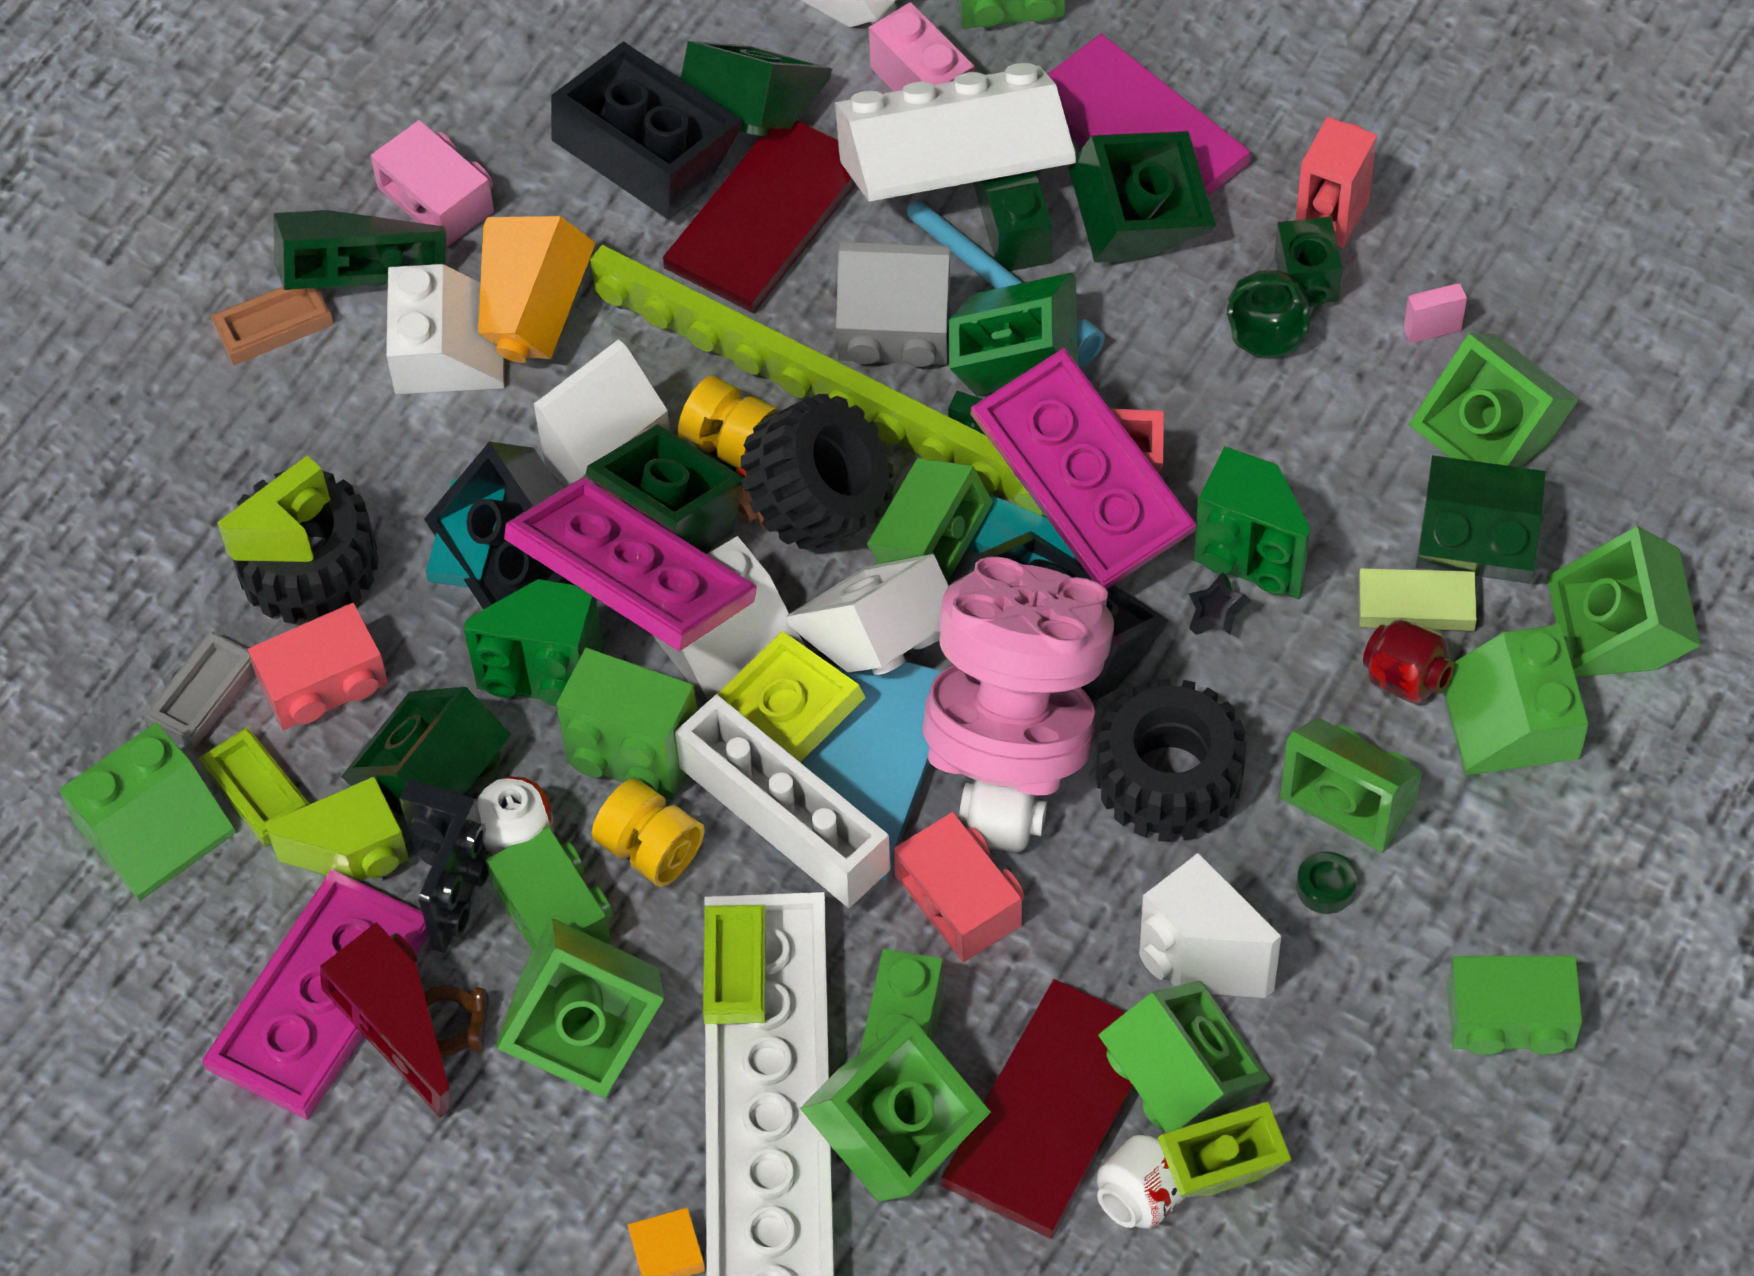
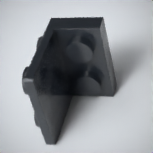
(451, 839)

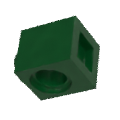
(1311, 256)

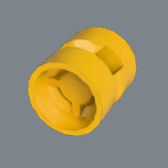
(721, 419)
(642, 828)

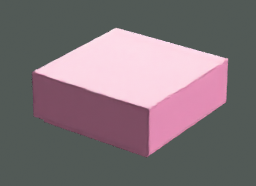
(1435, 313)

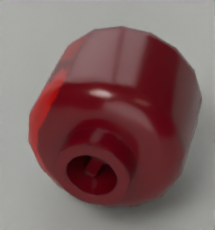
(1408, 660)

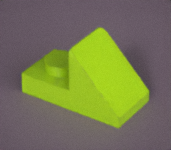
(268, 522)

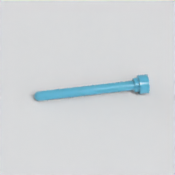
(1088, 336)

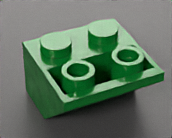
(1012, 330)
(1252, 525)
(533, 640)

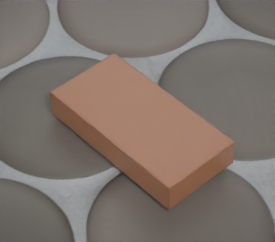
(270, 322)

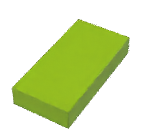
(251, 782)
(734, 964)

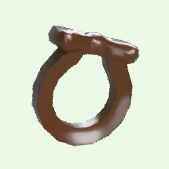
(475, 1004)

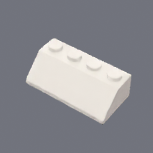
(953, 132)

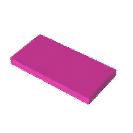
(1114, 94)
(1083, 469)
(630, 563)
(286, 1031)

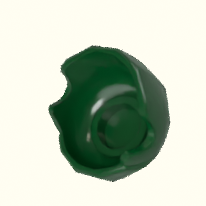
(1268, 314)

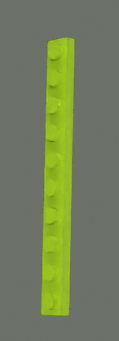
(800, 369)

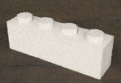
(783, 801)

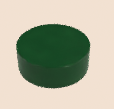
(1326, 882)

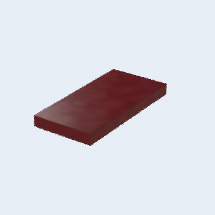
(762, 216)
(1045, 1116)

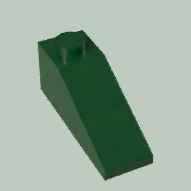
(1016, 220)
(350, 248)

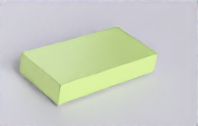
(1424, 596)

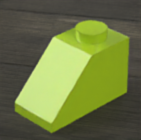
(341, 833)
(1224, 1151)

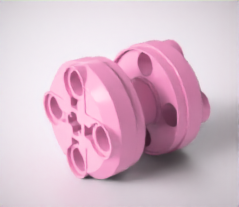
(1019, 656)

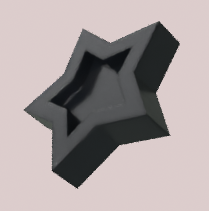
(1216, 606)

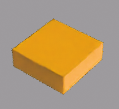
(666, 1245)

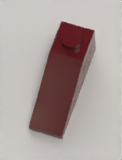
(383, 997)

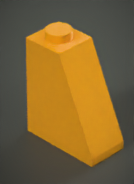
(529, 282)

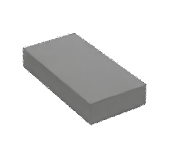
(201, 690)

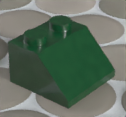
(754, 83)
(1140, 194)
(672, 485)
(1481, 519)
(433, 739)

